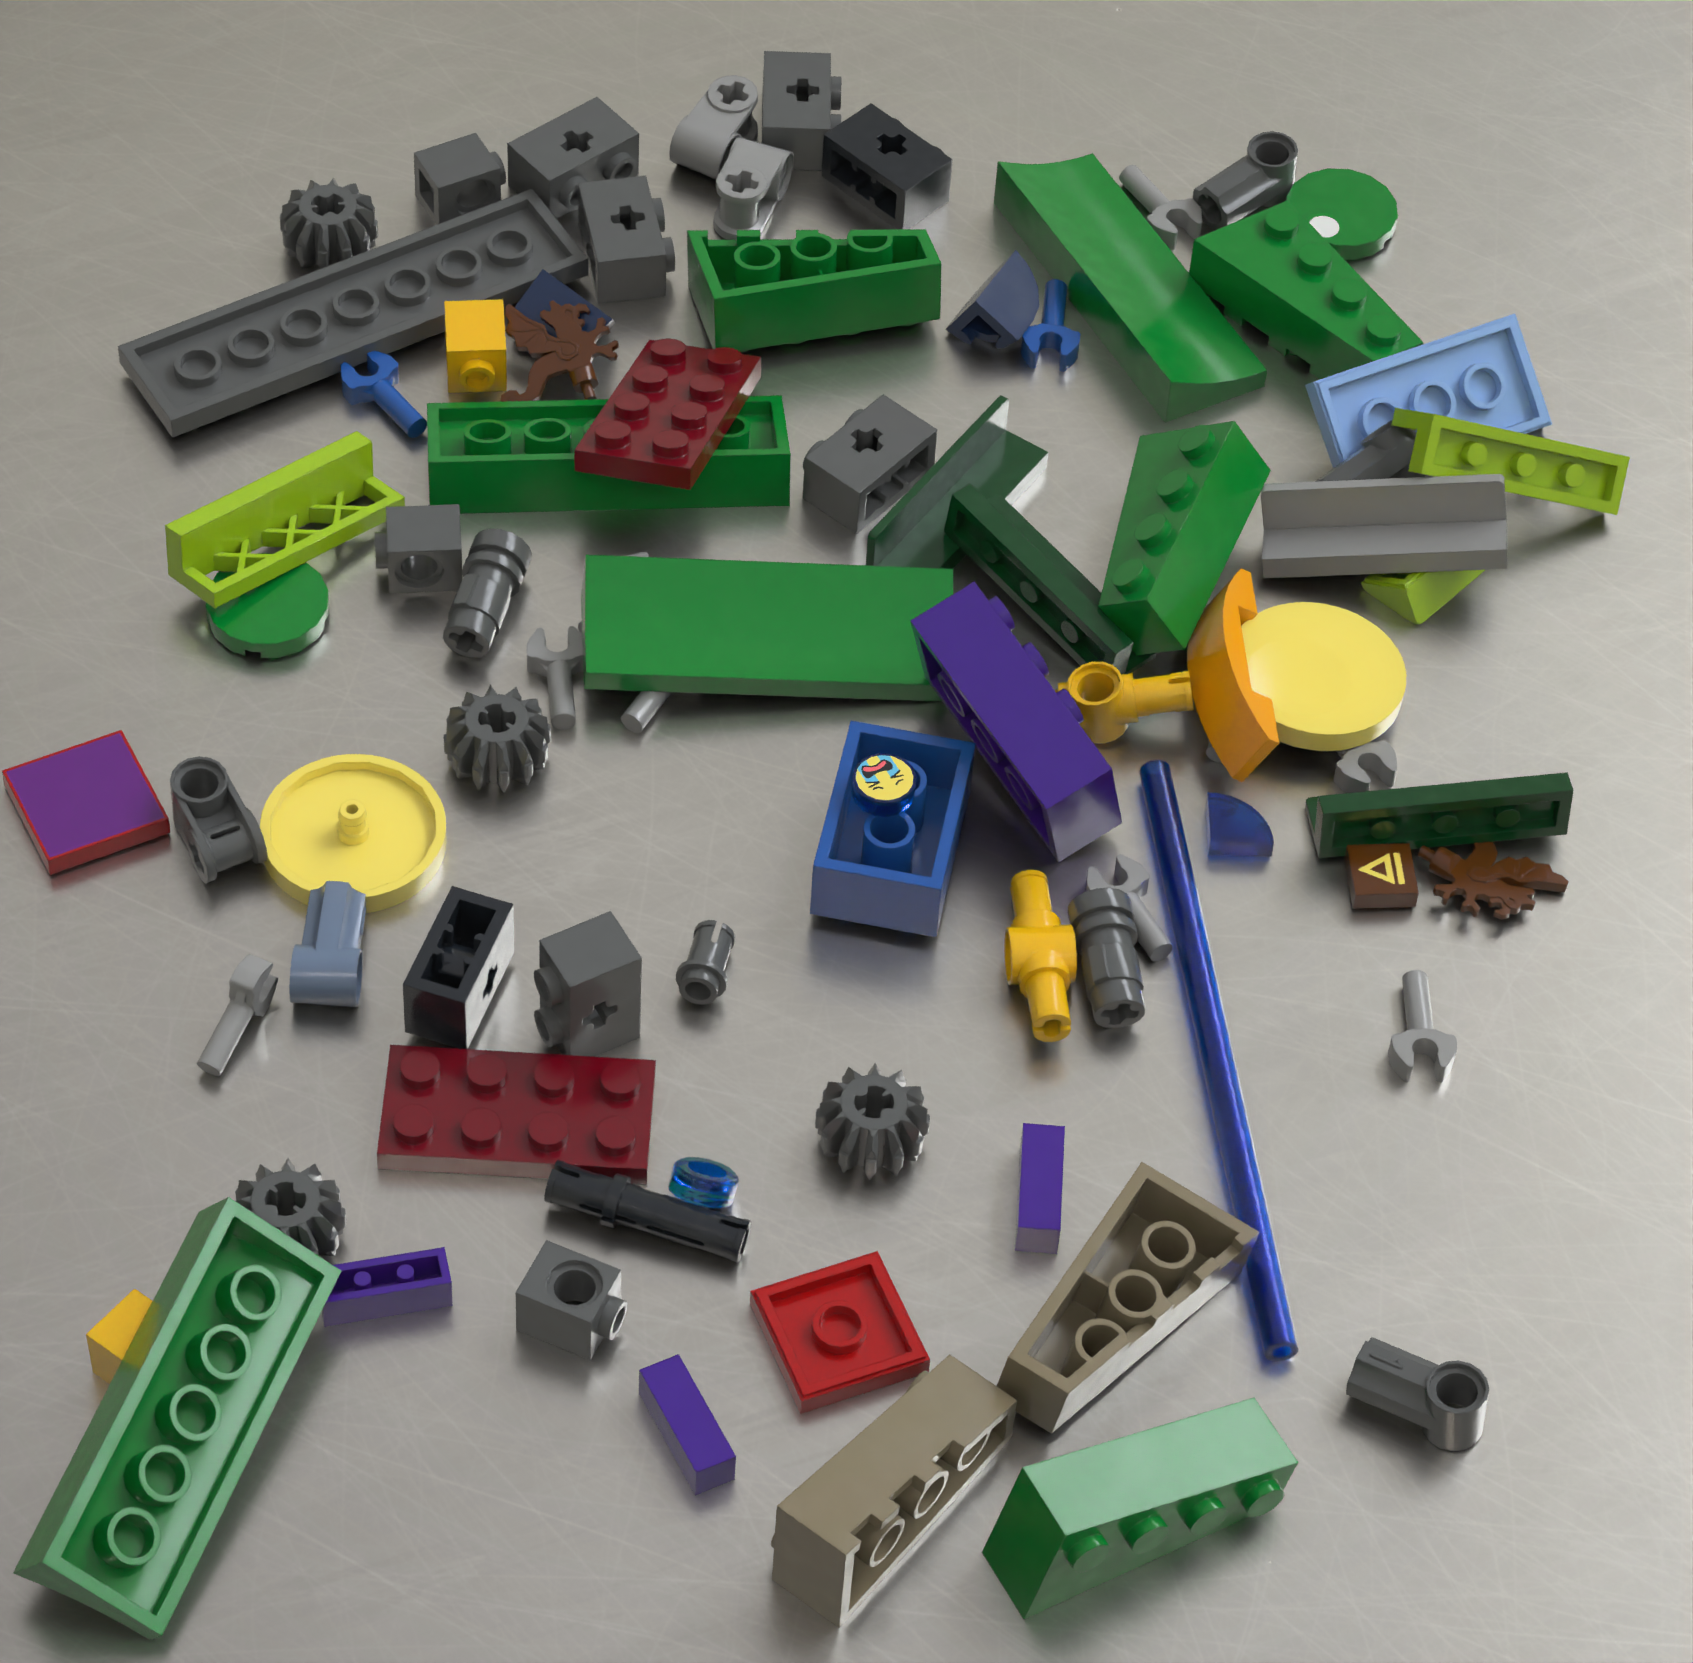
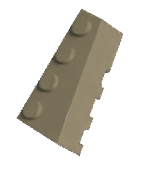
(1127, 1289)
(888, 1488)

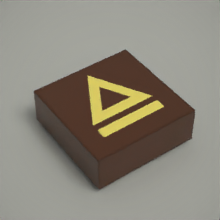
(1381, 875)

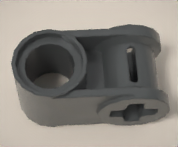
(213, 818)

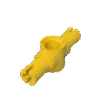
(1115, 700)
(1040, 956)

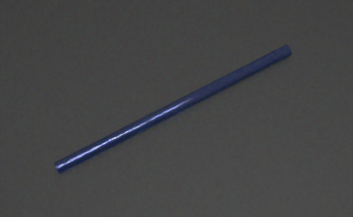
(1218, 1060)

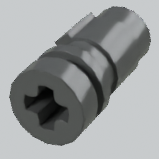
(491, 576)
(1109, 961)

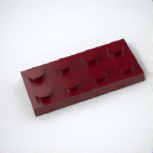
(668, 414)
(515, 1113)

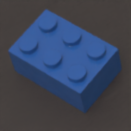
(900, 865)

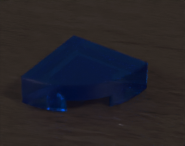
(1236, 828)

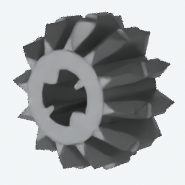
(328, 224)
(497, 738)
(872, 1121)
(297, 1205)

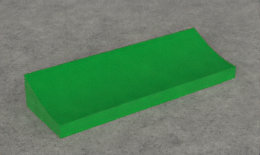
(1127, 285)
(523, 460)
(756, 627)
(180, 1419)

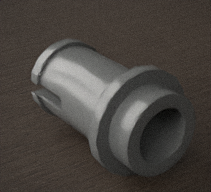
(703, 975)

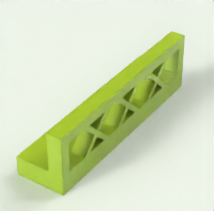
(1529, 463)
(269, 516)

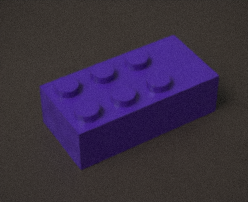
(1018, 719)

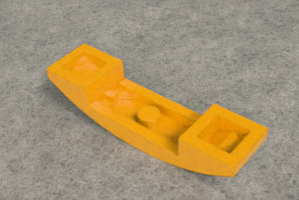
(1233, 716)

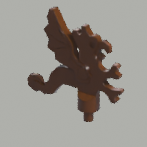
(569, 352)
(1501, 884)

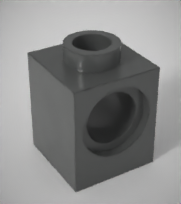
(457, 177)
(421, 548)
(567, 1276)

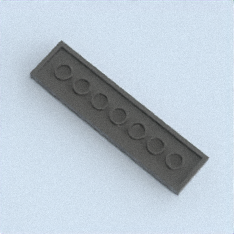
(345, 311)

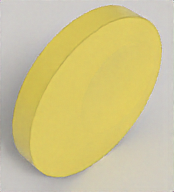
(1327, 673)
(354, 824)

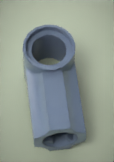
(330, 958)

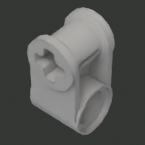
(710, 129)
(750, 186)

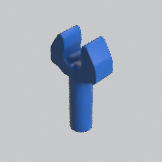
(1051, 331)
(381, 389)

